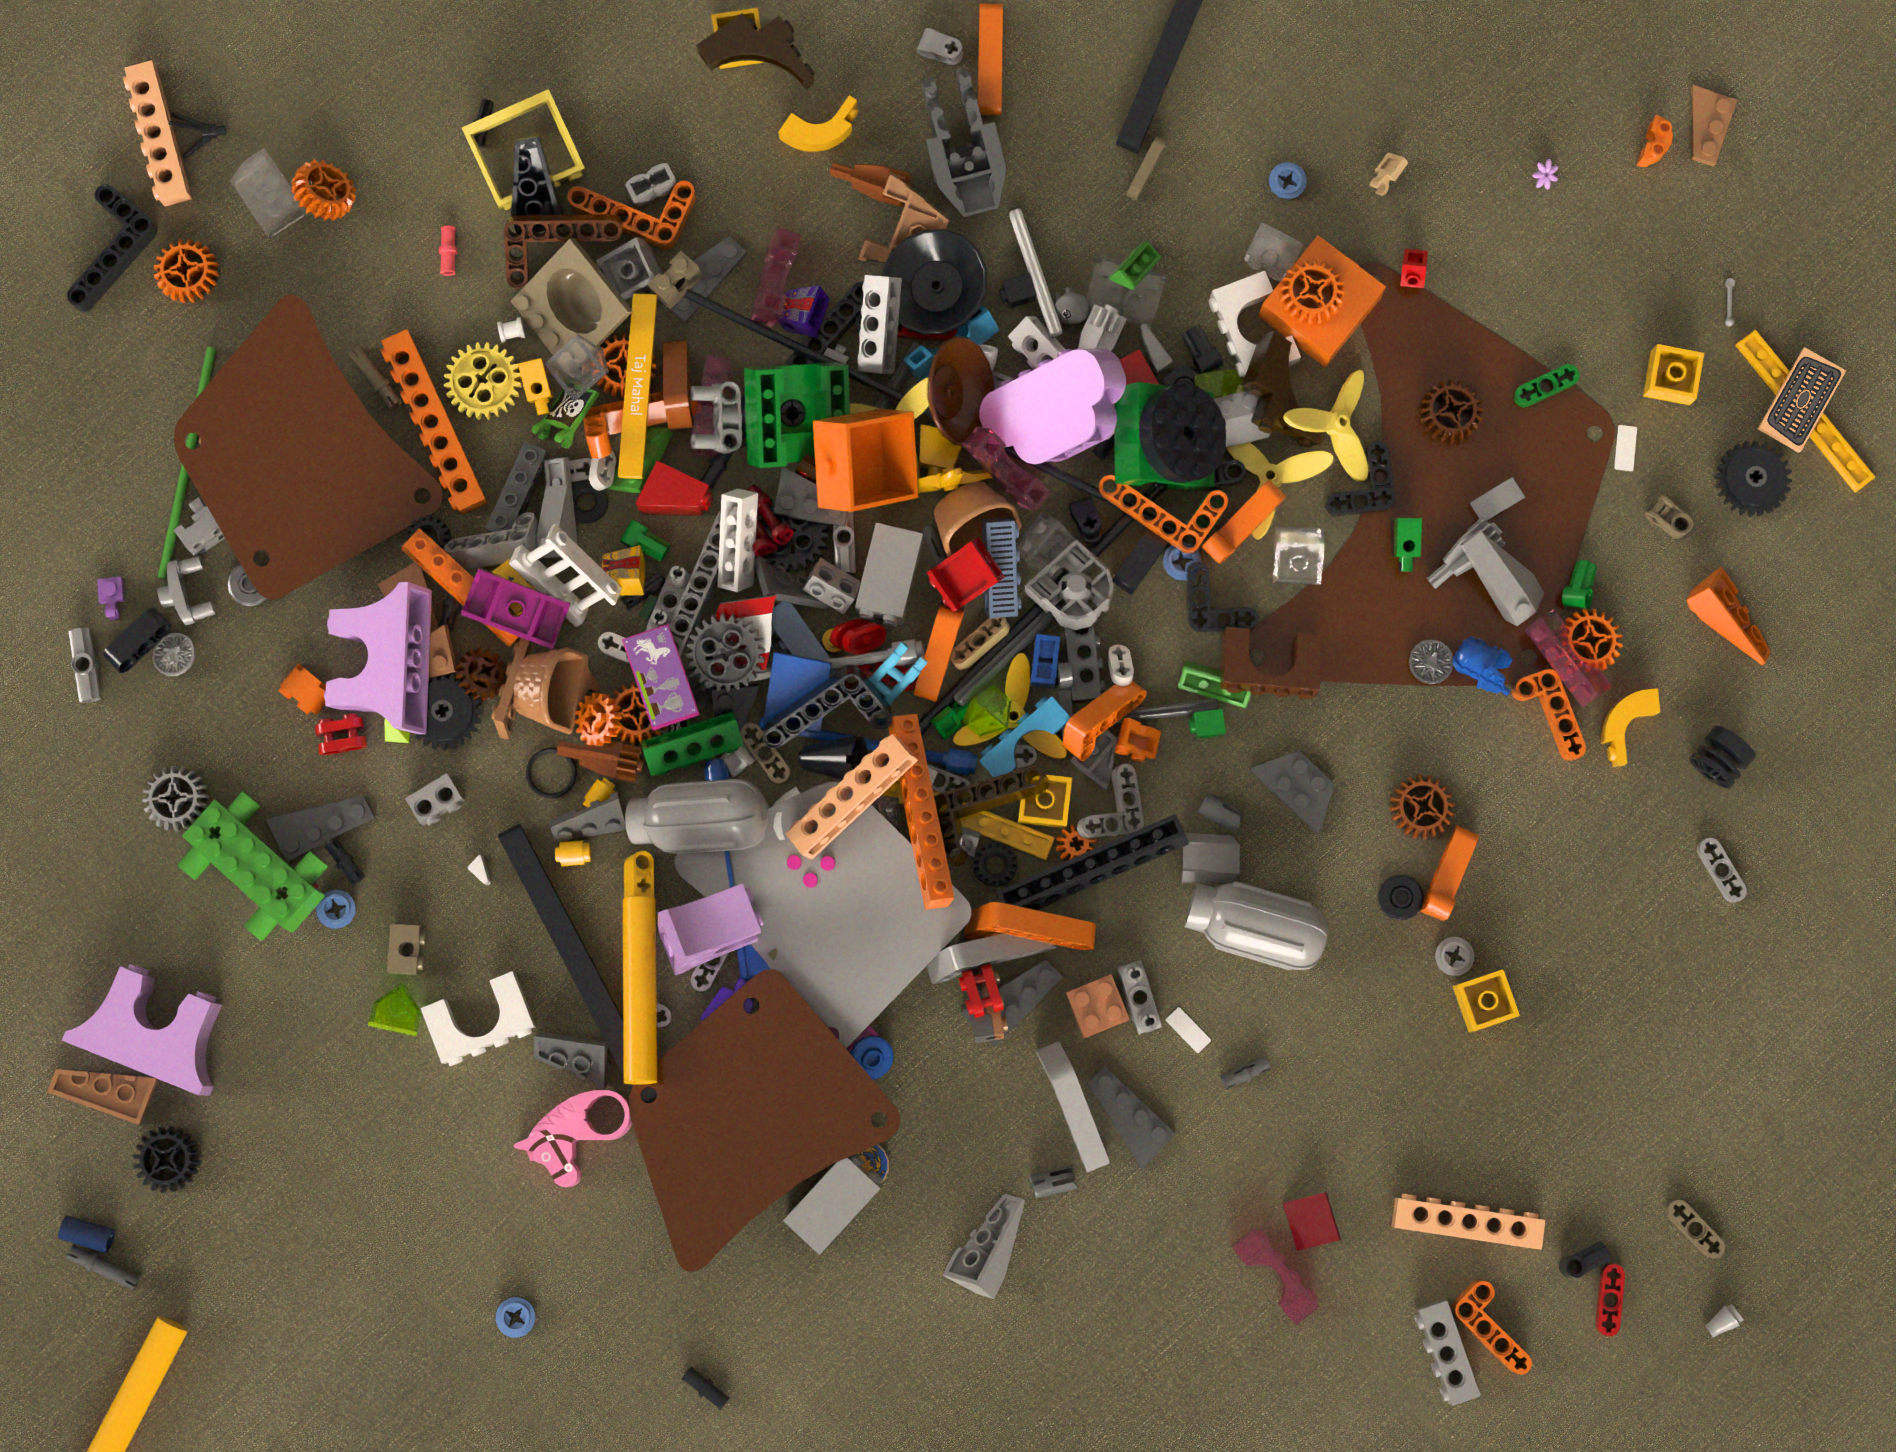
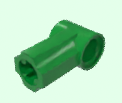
(651, 545)
(1579, 591)

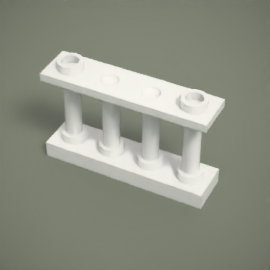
(545, 581)

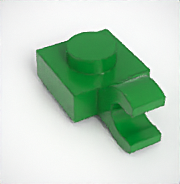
(949, 720)

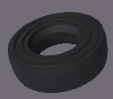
(597, 511)

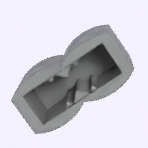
(646, 187)

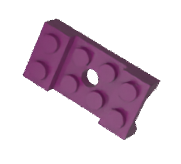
(490, 601)

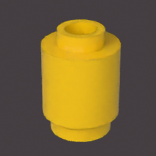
(599, 791)
(573, 853)

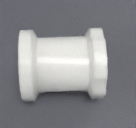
(511, 329)

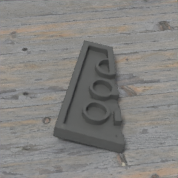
(715, 267)
(316, 826)
(1024, 993)
(1137, 1125)

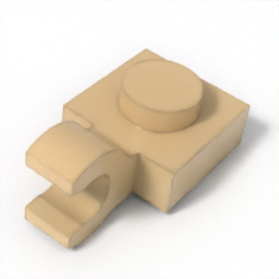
(1388, 170)

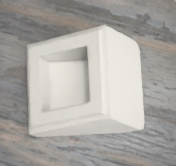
(738, 760)
(479, 869)

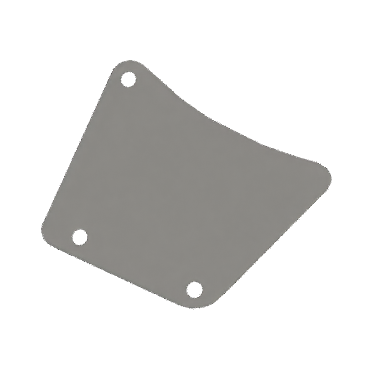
(854, 933)

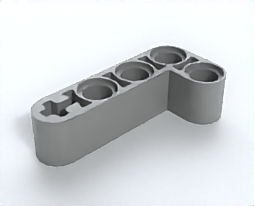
(494, 546)

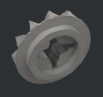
(1464, 951)

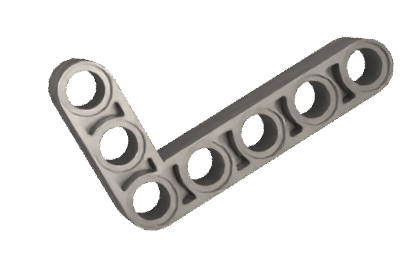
(979, 952)
(1073, 1106)

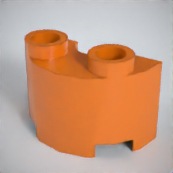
(1660, 139)
(305, 689)
(1137, 740)

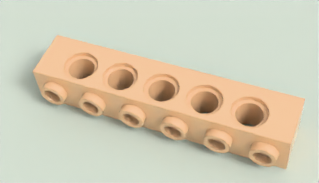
(136, 78)
(863, 796)
(1530, 1237)

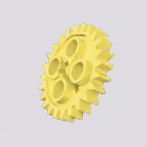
(500, 392)

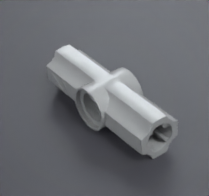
(845, 553)
(83, 649)

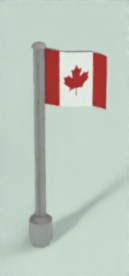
(760, 611)

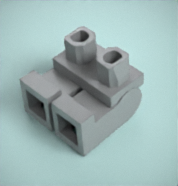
(203, 533)

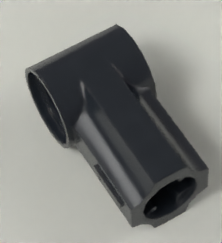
(1204, 355)
(1586, 1260)

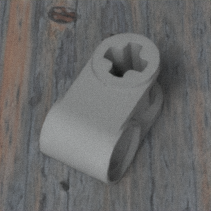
(936, 46)

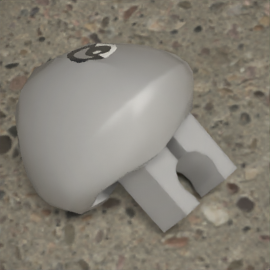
(1071, 307)

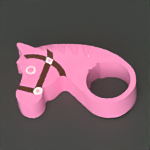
(556, 1135)

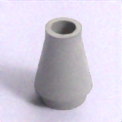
(1724, 1320)

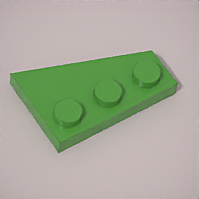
(656, 443)

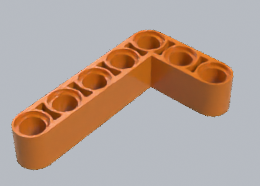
(636, 217)
(607, 420)
(1163, 517)
(1030, 924)

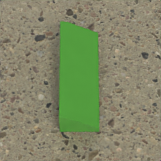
(1136, 266)
(1206, 682)

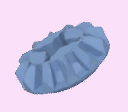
(1283, 171)
(1172, 555)
(331, 919)
(504, 1319)

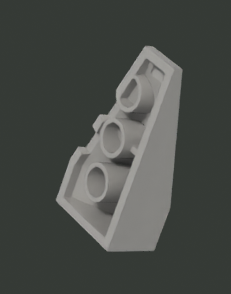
(1506, 580)
(986, 1256)

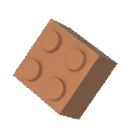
(1097, 1006)

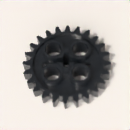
(809, 530)

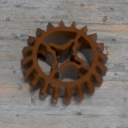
(1449, 402)

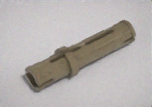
(381, 385)

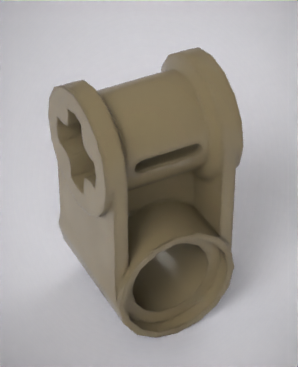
(1668, 516)

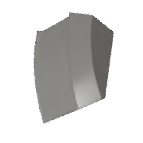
(630, 267)
(1210, 859)

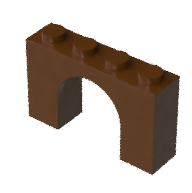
(1240, 674)

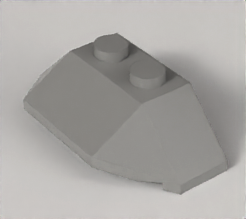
(1238, 411)

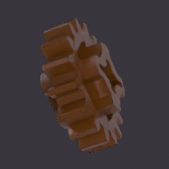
(481, 662)

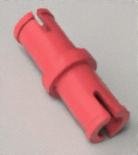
(448, 250)

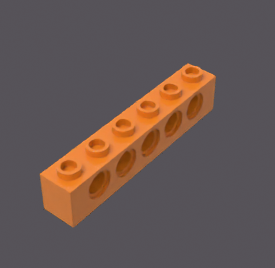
(446, 573)

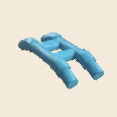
(888, 668)

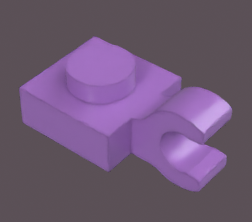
(111, 592)

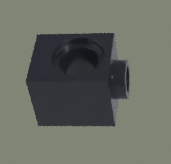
(1018, 291)

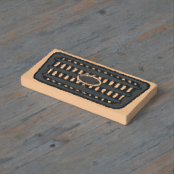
(1801, 399)

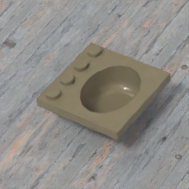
(571, 299)

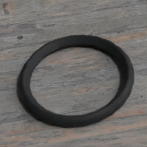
(544, 794)

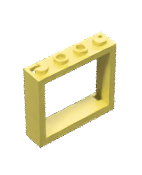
(508, 114)

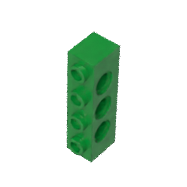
(680, 739)

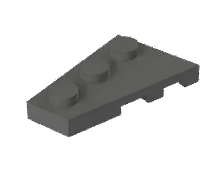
(799, 500)

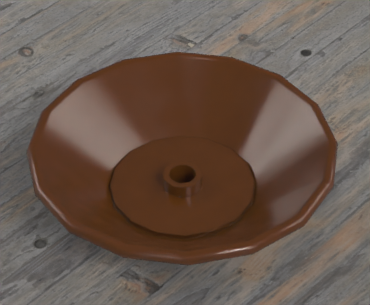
(957, 386)

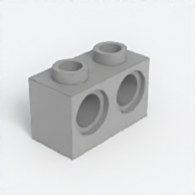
(832, 586)
(432, 794)

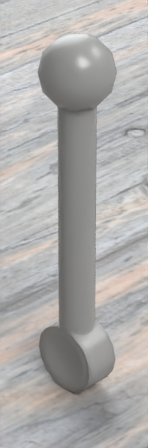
(1729, 283)

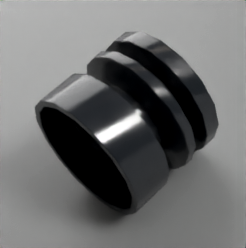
(1722, 757)

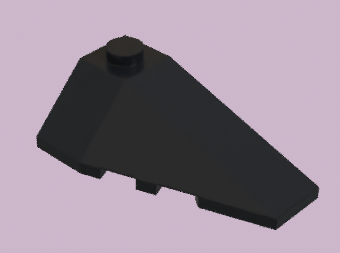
(533, 183)

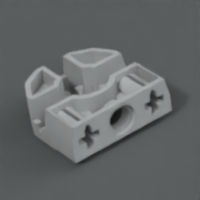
(1079, 564)

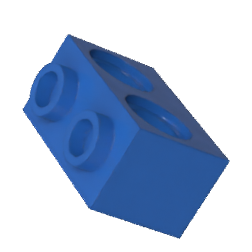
(1045, 661)

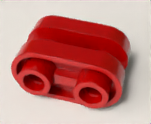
(858, 636)
(329, 727)
(975, 1004)

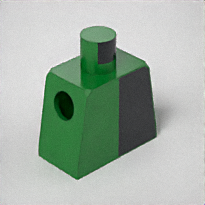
(1410, 531)

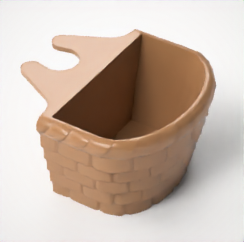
(961, 513)
(552, 686)

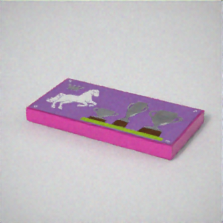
(660, 677)

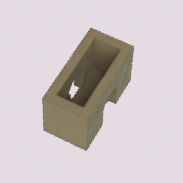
(664, 284)
(400, 936)

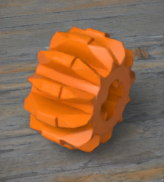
(1070, 851)

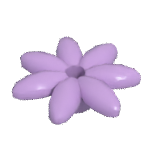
(1545, 174)

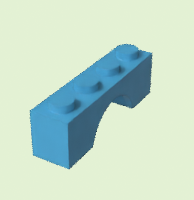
(977, 328)
(1048, 717)

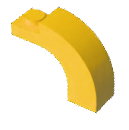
(822, 136)
(1617, 719)

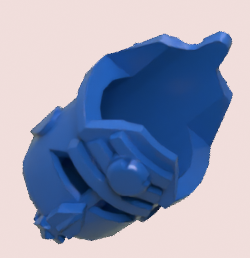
(1481, 663)

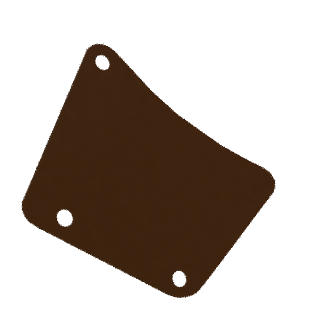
(296, 457)
(750, 1115)

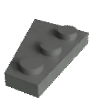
(784, 585)
(595, 820)
(575, 1054)

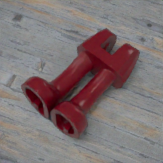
(780, 532)

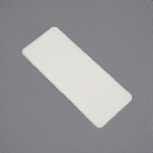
(1625, 448)
(1188, 1029)

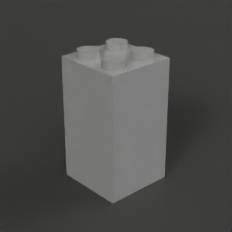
(889, 574)
(833, 1202)

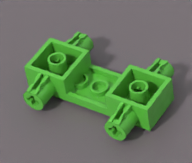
(253, 866)

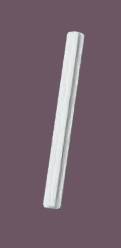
(1034, 268)

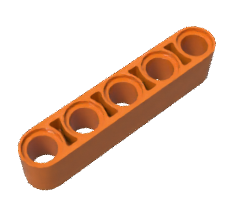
(990, 59)

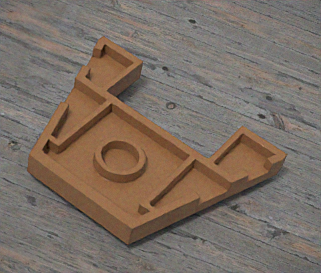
(916, 216)

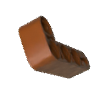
(677, 384)

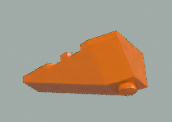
(1720, 609)

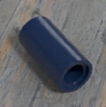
(86, 1234)

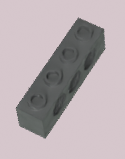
(518, 487)
(1082, 691)

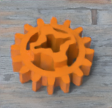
(598, 719)

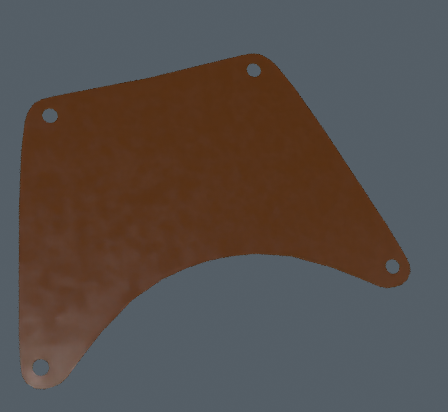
(1364, 604)

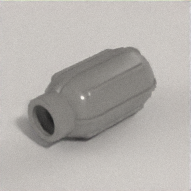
(699, 817)
(1259, 924)

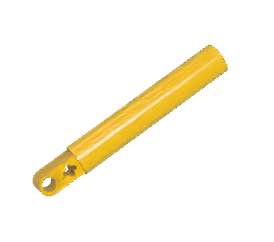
(639, 971)
(139, 1386)

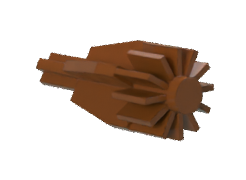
(871, 179)
(611, 760)

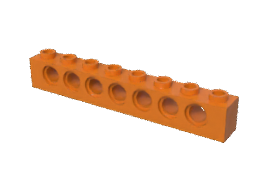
(403, 344)
(923, 818)

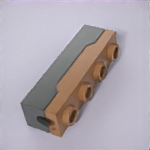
(992, 1024)

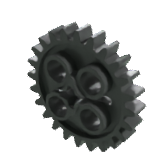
(734, 672)

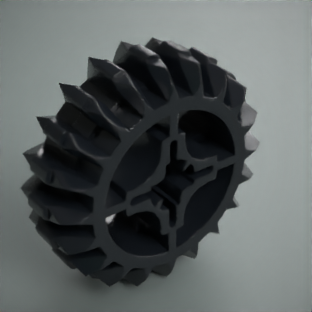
(151, 1145)

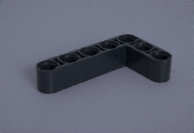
(114, 250)
(828, 703)

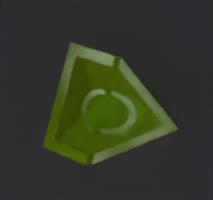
(988, 711)
(396, 1012)

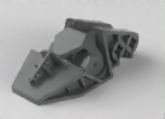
(971, 173)

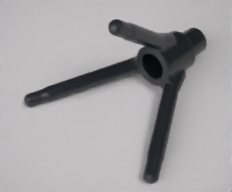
(208, 130)

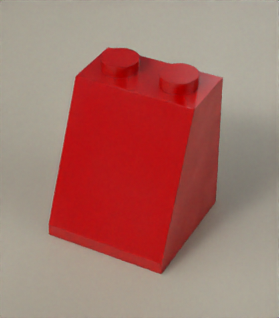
(673, 493)

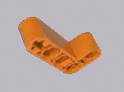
(1244, 522)
(938, 652)
(1552, 715)
(1098, 716)
(1449, 873)
(1493, 1332)

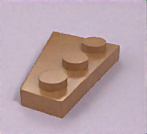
(1710, 121)
(441, 653)

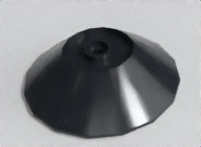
(932, 259)

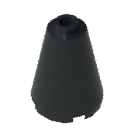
(833, 757)

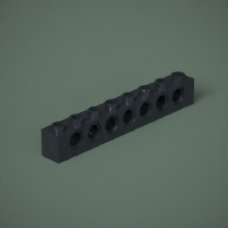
(1096, 865)

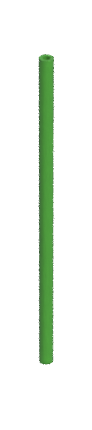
(184, 477)

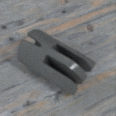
(1221, 812)
(1053, 1181)

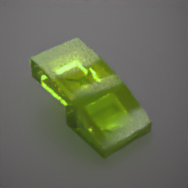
(1220, 382)

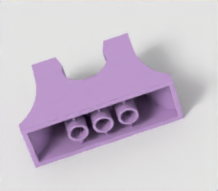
(397, 662)
(708, 928)
(126, 1036)

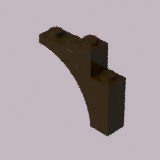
(770, 45)
(1270, 381)

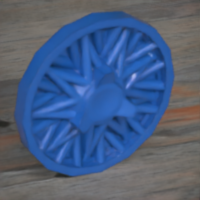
(873, 1055)

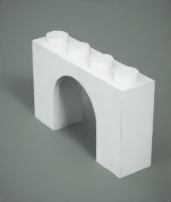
(1229, 303)
(513, 1020)

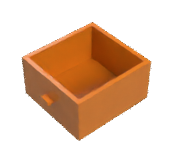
(1327, 338)
(865, 459)

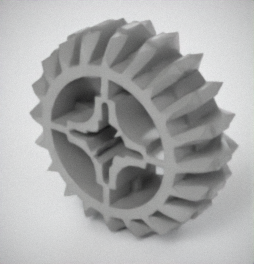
(173, 789)

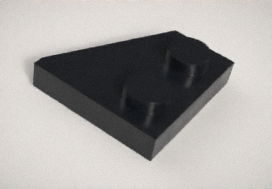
(734, 701)

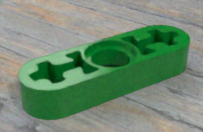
(1559, 372)

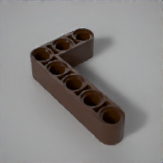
(552, 234)

